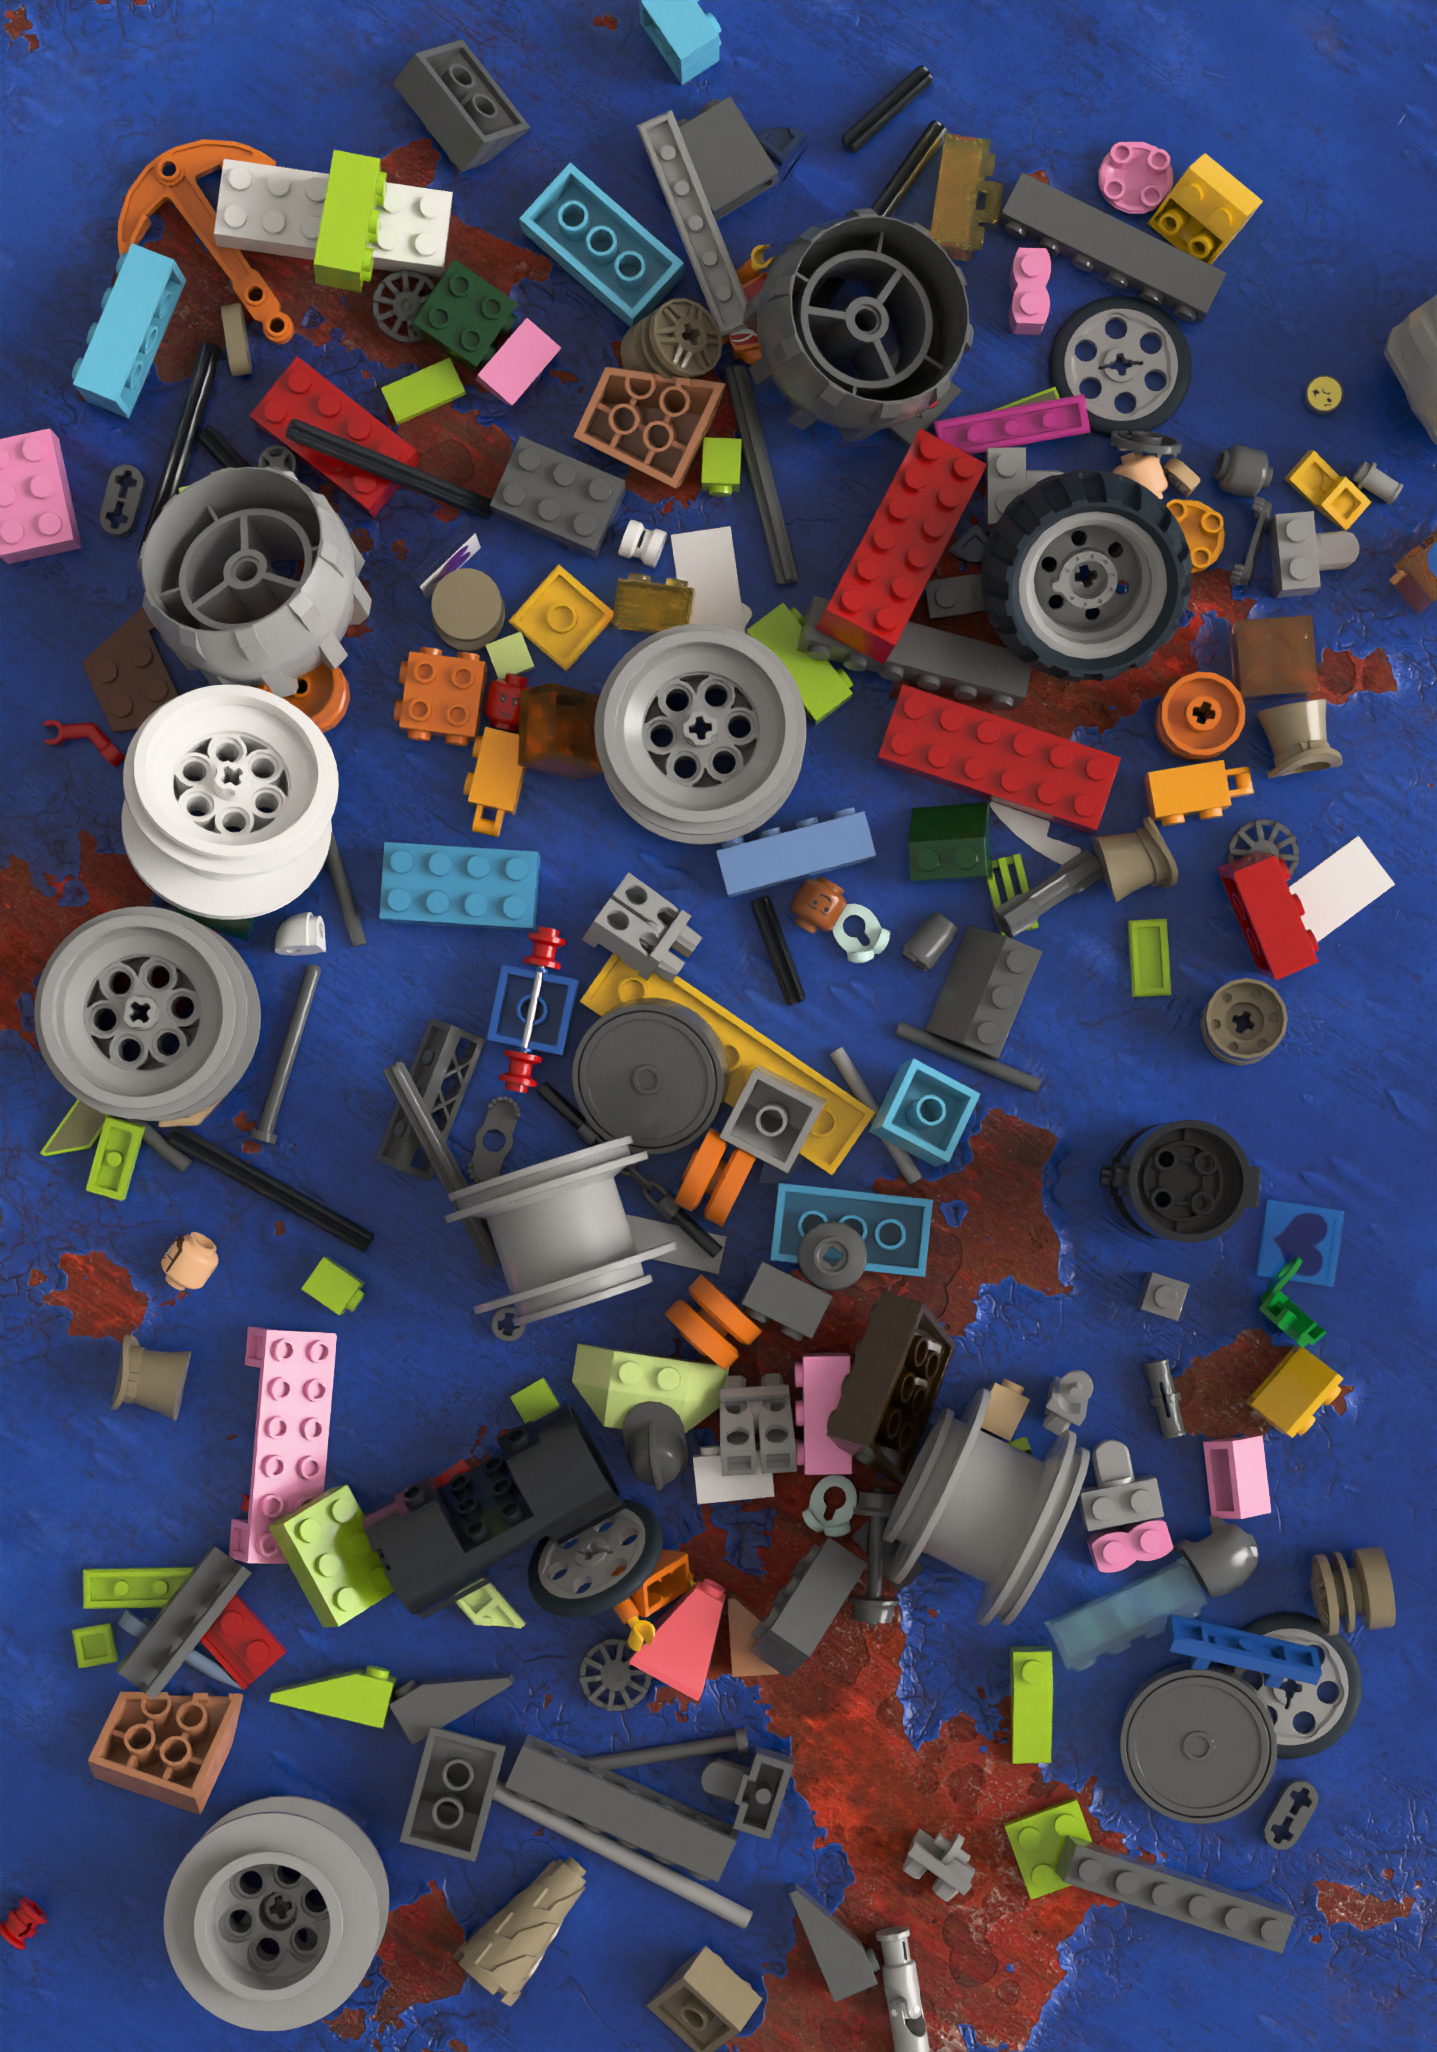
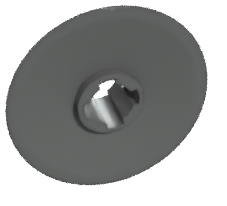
(817, 1243)

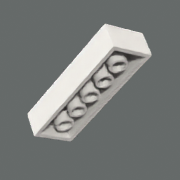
(283, 209)

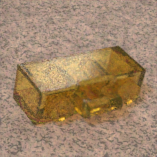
(960, 178)

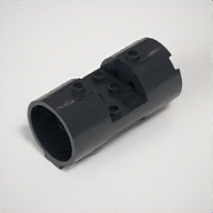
(1179, 1181)
(446, 1536)

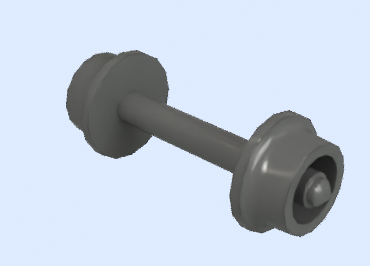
(873, 1607)

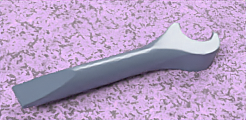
(195, 1659)

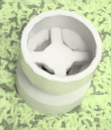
(650, 547)

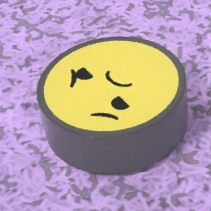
(1323, 395)

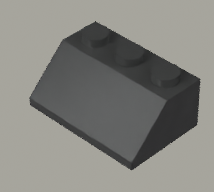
(460, 104)
(983, 991)

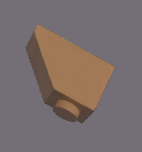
(741, 1625)

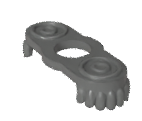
(1243, 573)
(503, 1117)

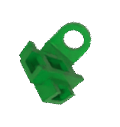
(1285, 1312)

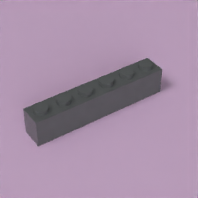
(1111, 248)
(930, 659)
(622, 1809)
(1174, 1894)

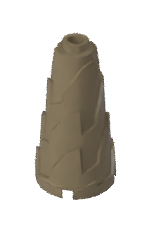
(516, 1938)

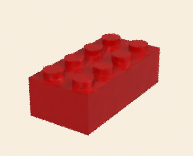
(314, 400)

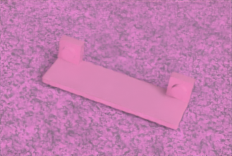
(288, 1434)

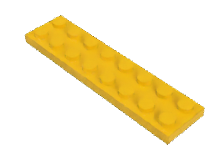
(745, 1048)

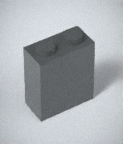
(727, 157)

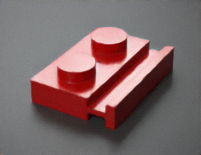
(242, 1643)

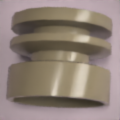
(673, 341)
(1264, 1015)
(1360, 1589)

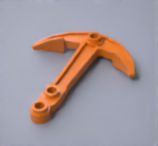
(154, 189)

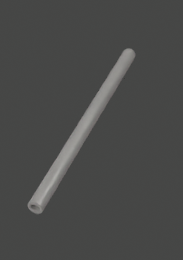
(626, 1857)

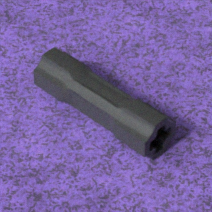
(1069, 879)

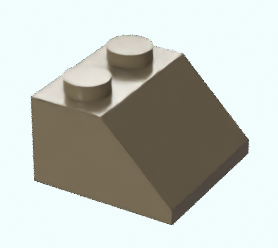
(705, 2002)

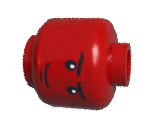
(504, 700)

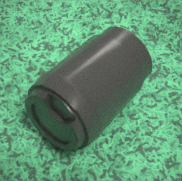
(929, 942)

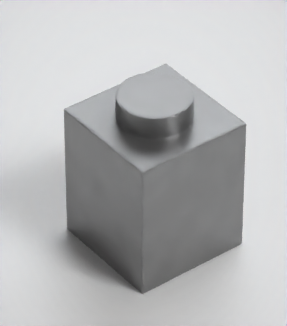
(1162, 1295)

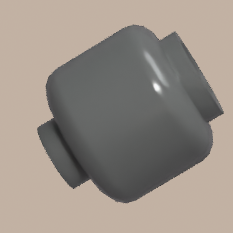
(1242, 470)

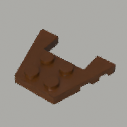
(130, 674)

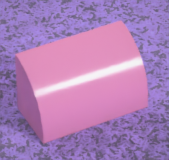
(518, 363)
(1237, 1477)

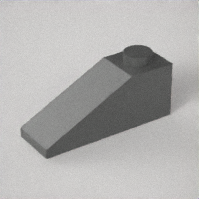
(442, 1700)
(837, 1949)

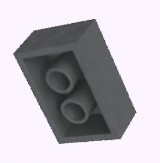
(558, 497)
(806, 1606)

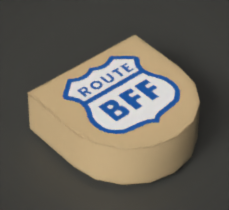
(1181, 476)

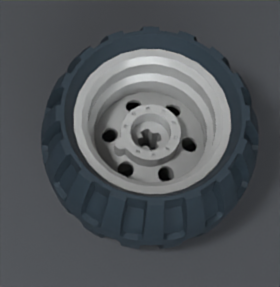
(1129, 624)

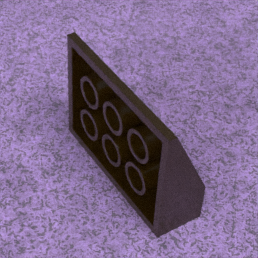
(892, 1386)

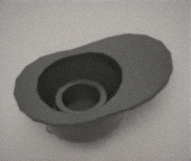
(655, 1443)

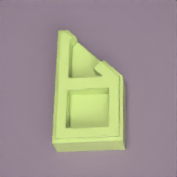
(490, 1608)

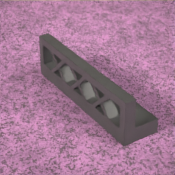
(430, 1067)
(183, 1622)

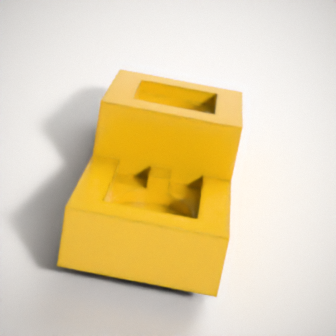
(1327, 491)

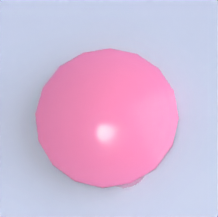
(1135, 177)

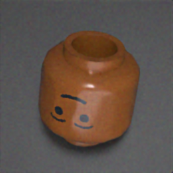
(818, 904)

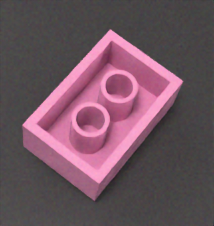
(35, 498)
(821, 1384)

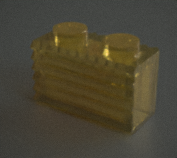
(652, 606)

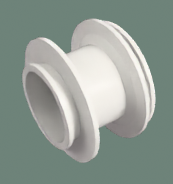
(228, 756)

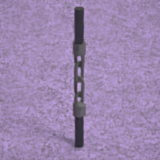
(665, 1204)

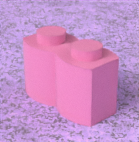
(1028, 285)
(1119, 1548)

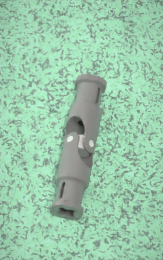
(901, 1981)

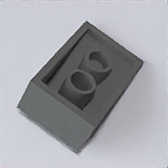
(453, 1793)

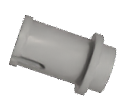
(1377, 482)

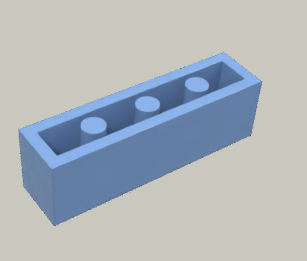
(795, 853)

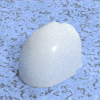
(301, 935)

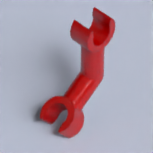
(86, 730)

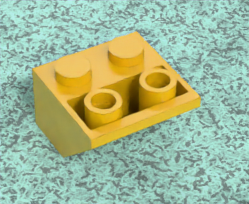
(1205, 210)
(1295, 1392)

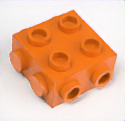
(441, 696)

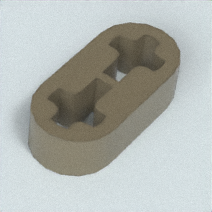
(236, 339)

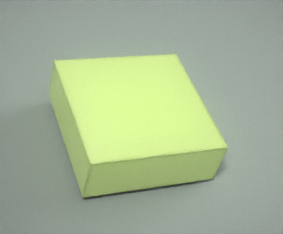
(510, 655)

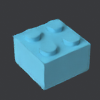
(682, 35)
(924, 1112)

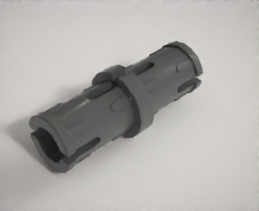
(1172, 1425)

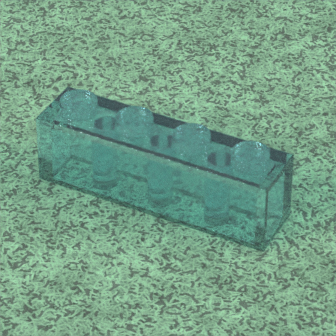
(1126, 1614)

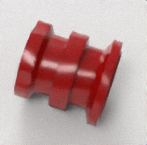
(22, 1922)

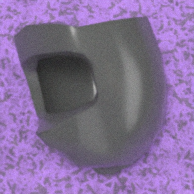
(1221, 1559)

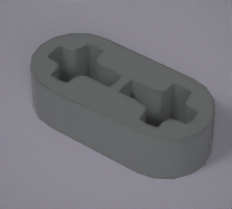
(131, 503)
(1281, 1809)

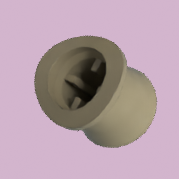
(467, 609)
(1298, 738)
(1135, 860)
(151, 1378)

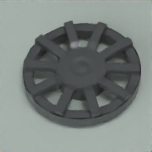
(403, 306)
(1146, 442)
(1265, 845)
(614, 1676)

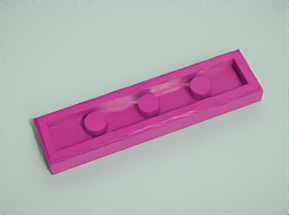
(1016, 425)

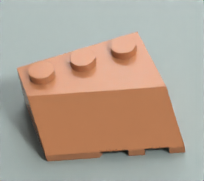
(650, 420)
(167, 1745)

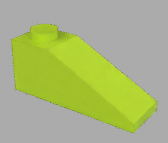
(350, 1695)
(1031, 1703)

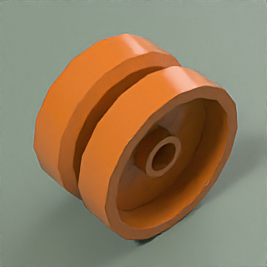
(325, 696)
(1213, 698)
(712, 1175)
(710, 1325)

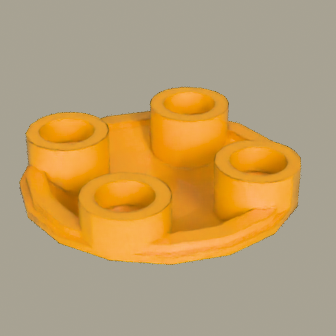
(1201, 529)

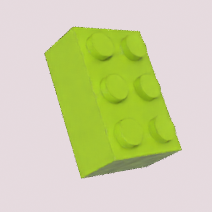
(349, 221)
(332, 1556)

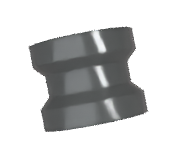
(275, 457)

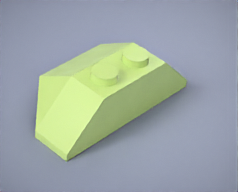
(621, 1379)

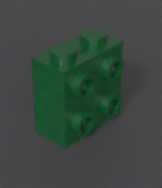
(464, 316)

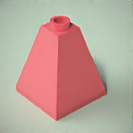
(684, 1640)

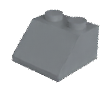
(772, 1118)

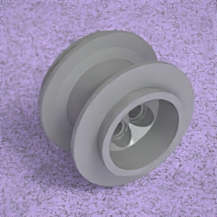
(708, 804)
(213, 1041)
(560, 1231)
(986, 1508)
(225, 1961)

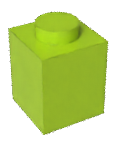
(721, 466)
(334, 1286)

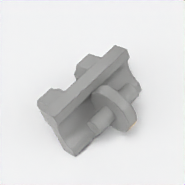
(1067, 1401)
(944, 1860)

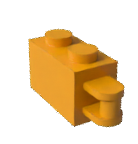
(496, 779)
(1193, 791)

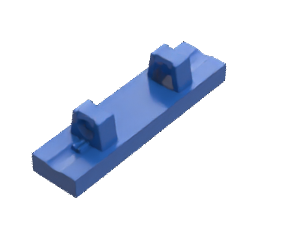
(1242, 1649)

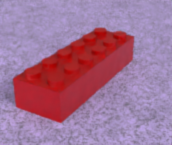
(901, 546)
(998, 759)

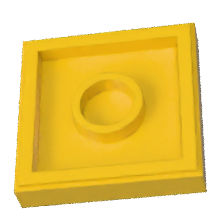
(562, 618)

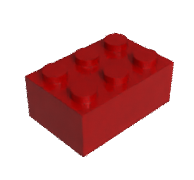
(1269, 914)

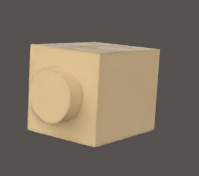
(1005, 1408)

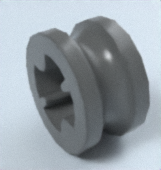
(500, 1315)

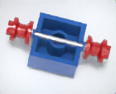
(532, 1010)

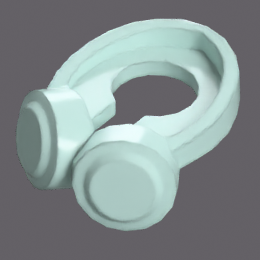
(878, 936)
(839, 1524)

